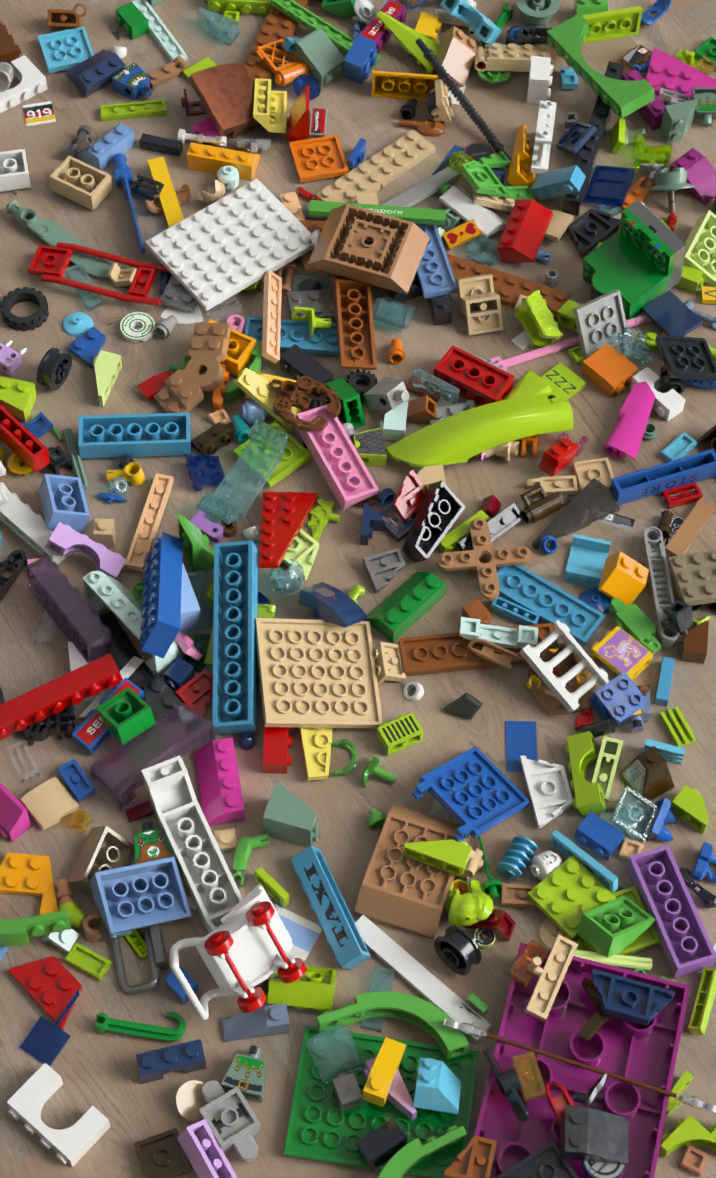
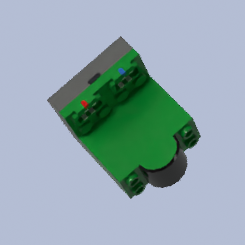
(637, 260)

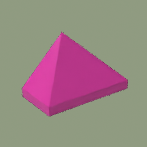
(205, 127)

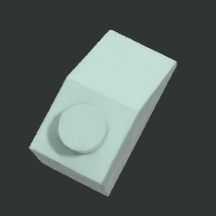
(395, 423)

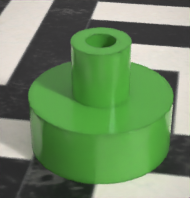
(376, 819)

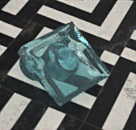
(634, 815)
(334, 1052)

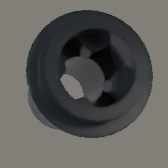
(408, 110)

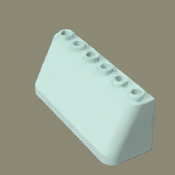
(105, 593)

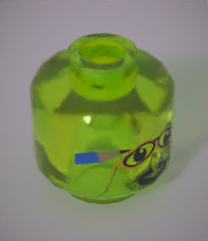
(457, 159)

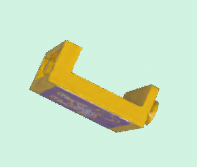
(622, 653)

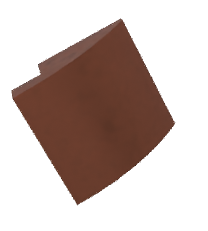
(227, 97)

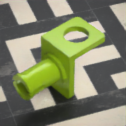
(313, 322)

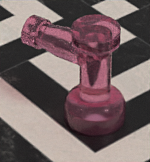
(579, 443)

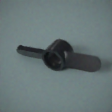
(508, 1085)

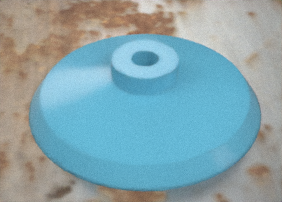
(77, 324)

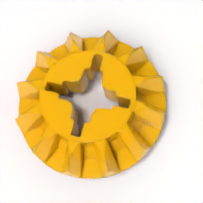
(14, 465)

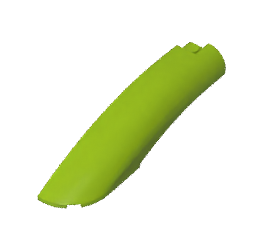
(482, 428)

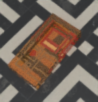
(519, 970)

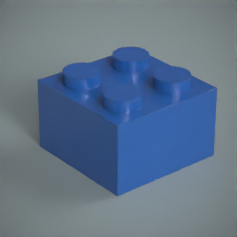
(360, 59)

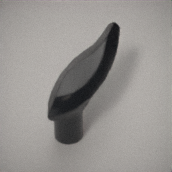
(593, 1093)

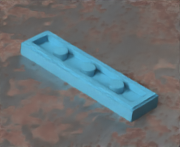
(568, 849)

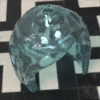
(287, 581)

